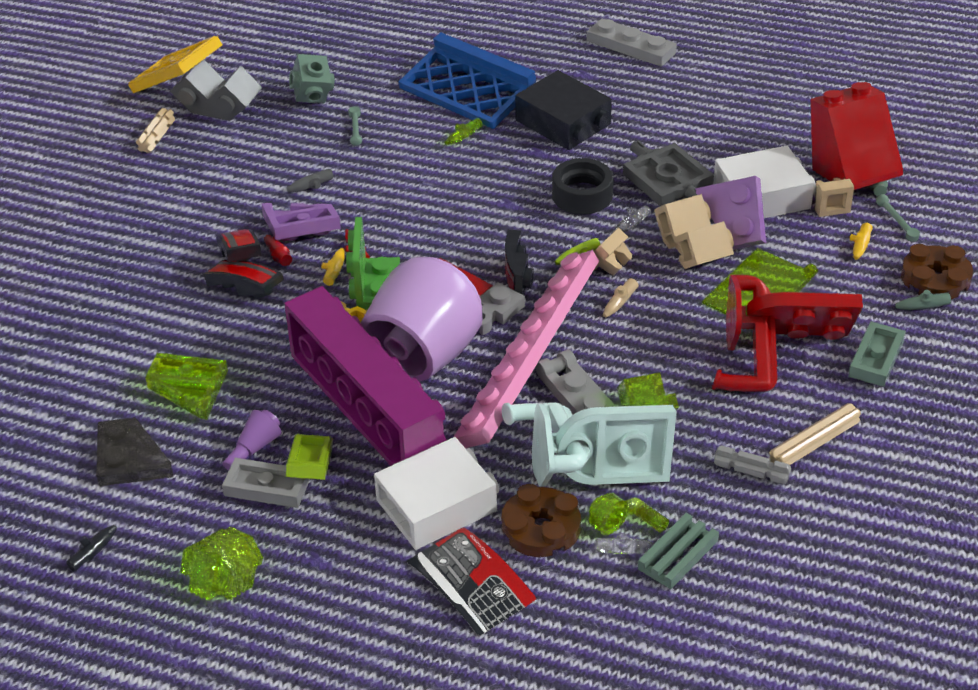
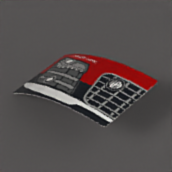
(473, 579)

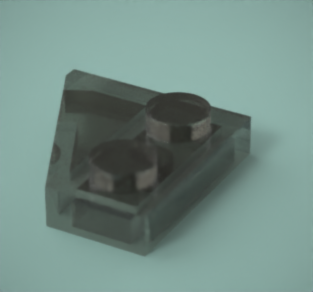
(128, 454)

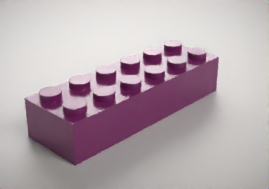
(362, 377)

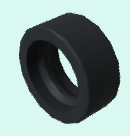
(582, 200)

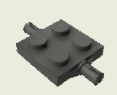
(666, 172)

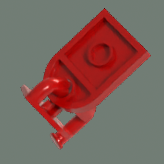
(784, 314)

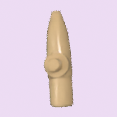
(620, 296)

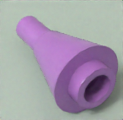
(258, 431)

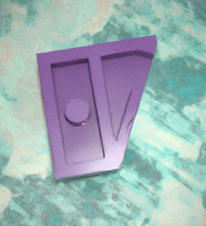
(740, 208)
(300, 220)

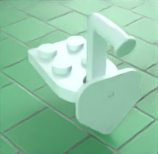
(599, 442)

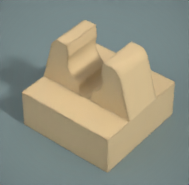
(833, 197)
(613, 249)

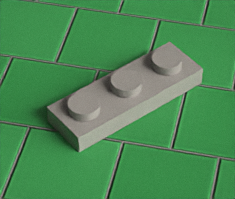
(631, 42)

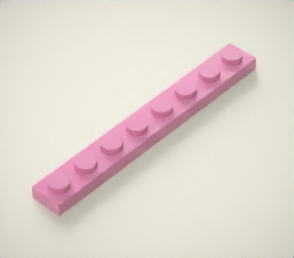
(526, 350)

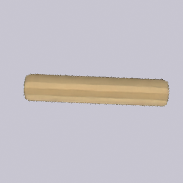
(816, 435)

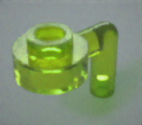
(610, 512)

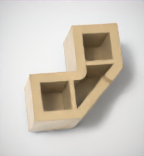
(688, 229)

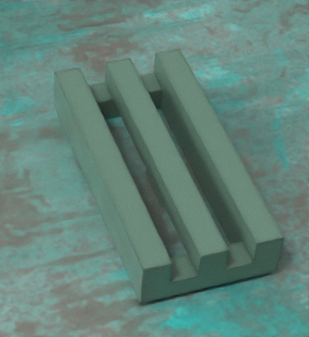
(694, 531)

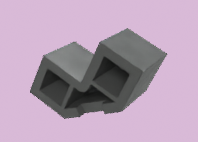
(212, 96)

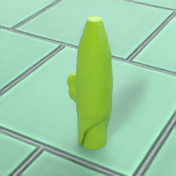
(583, 247)

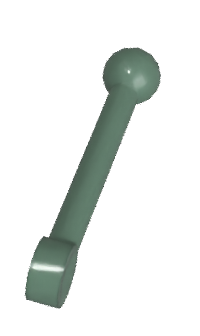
(355, 112)
(912, 234)

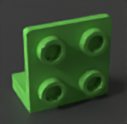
(367, 272)

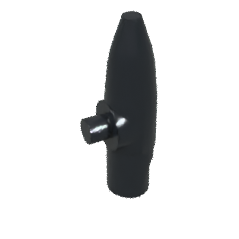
(90, 547)

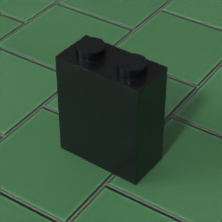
(563, 109)

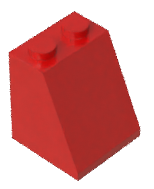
(854, 136)

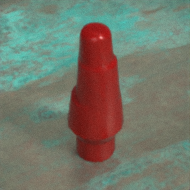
(278, 251)

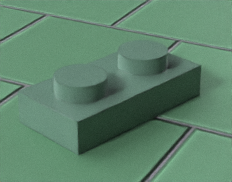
(877, 354)

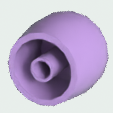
(424, 315)

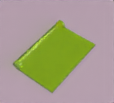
(773, 271)

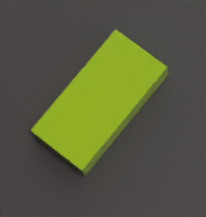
(309, 457)

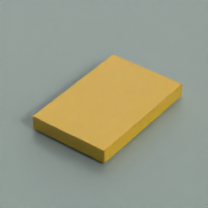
(175, 64)

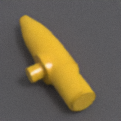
(861, 240)
(333, 267)

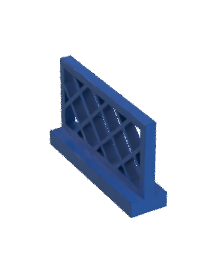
(479, 66)

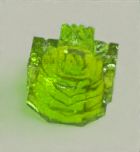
(221, 564)

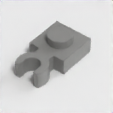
(499, 305)

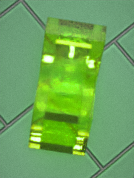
(645, 391)

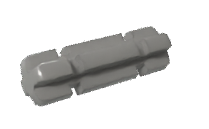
(752, 464)

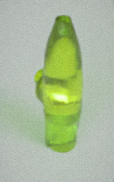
(463, 131)

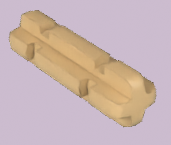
(155, 130)

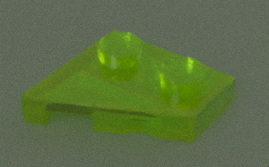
(187, 381)

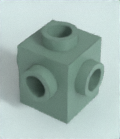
(311, 78)

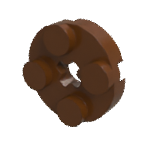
(924, 260)
(541, 502)

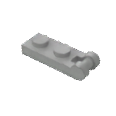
(575, 387)

